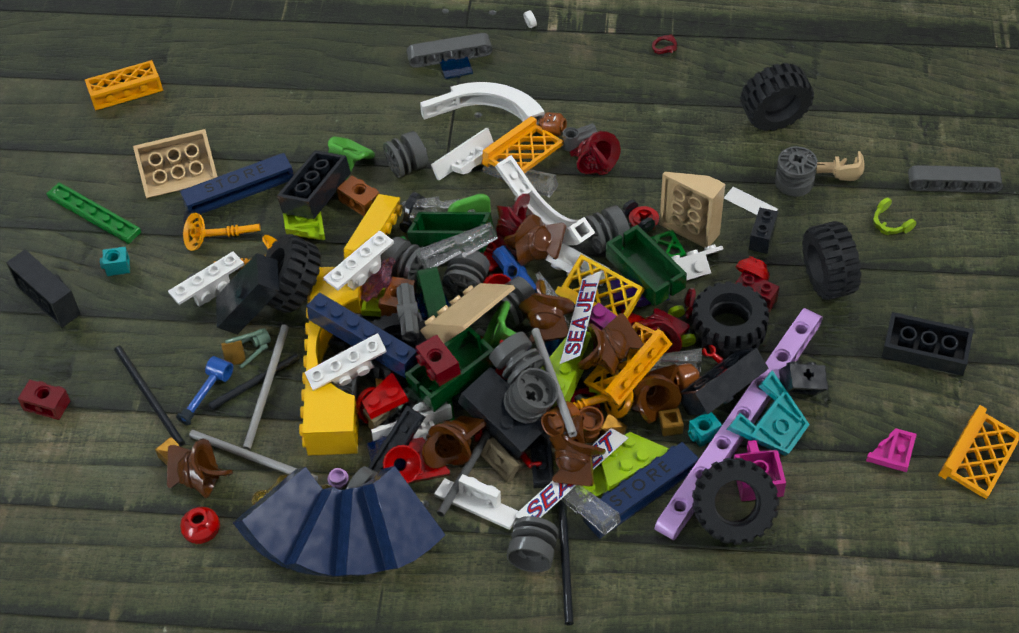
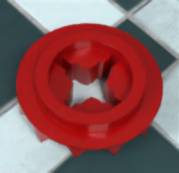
(643, 212)

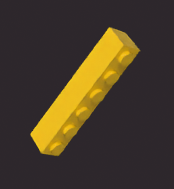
(379, 217)

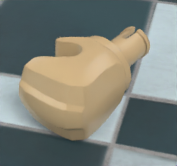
(842, 171)

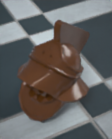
(536, 240)
(547, 313)
(611, 344)
(656, 393)
(450, 441)
(574, 457)
(194, 467)

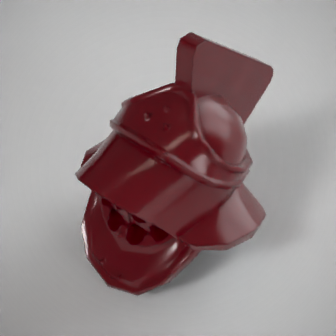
(597, 153)
(510, 219)
(670, 325)

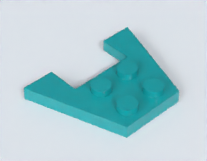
(781, 423)

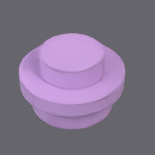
(338, 478)

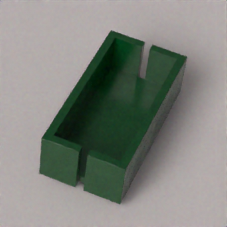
(437, 226)
(646, 265)
(473, 361)

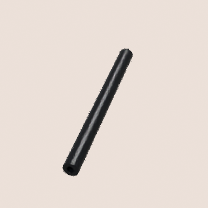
(251, 383)

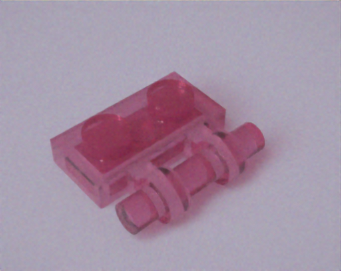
(378, 281)

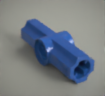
(509, 263)

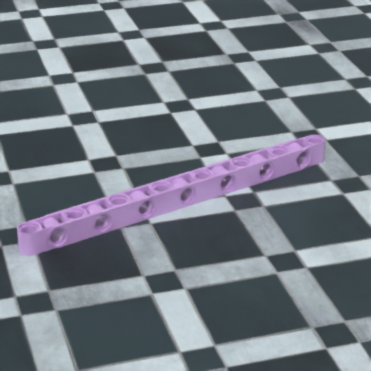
(751, 406)

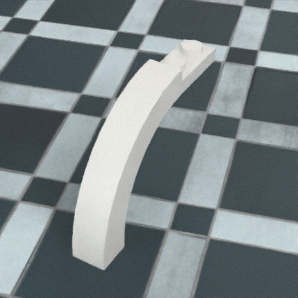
(483, 94)
(576, 230)

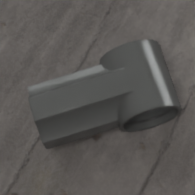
(573, 137)

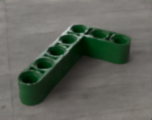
(430, 287)

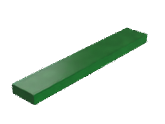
(94, 213)

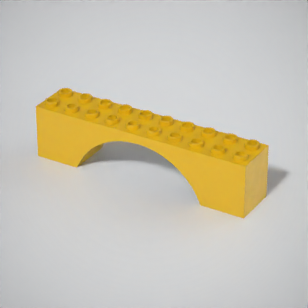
(328, 413)

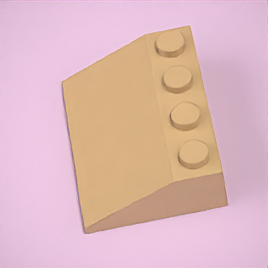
(175, 163)
(692, 206)
(464, 310)

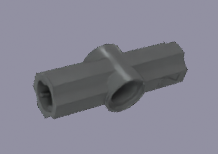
(407, 312)

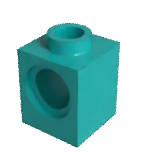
(115, 261)
(707, 422)

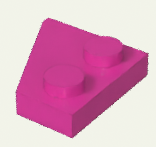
(894, 450)

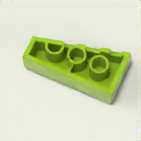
(568, 372)

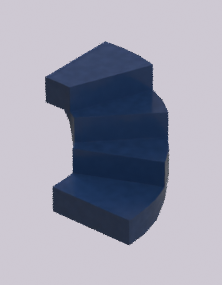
(340, 530)

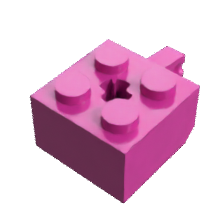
(769, 462)

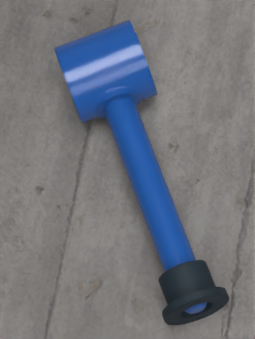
(217, 370)

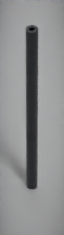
(149, 396)
(565, 564)

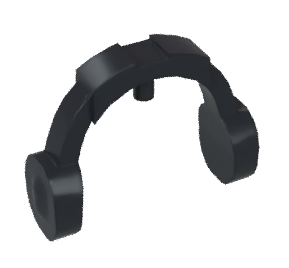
(406, 223)
(647, 224)

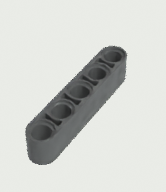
(459, 47)
(955, 178)

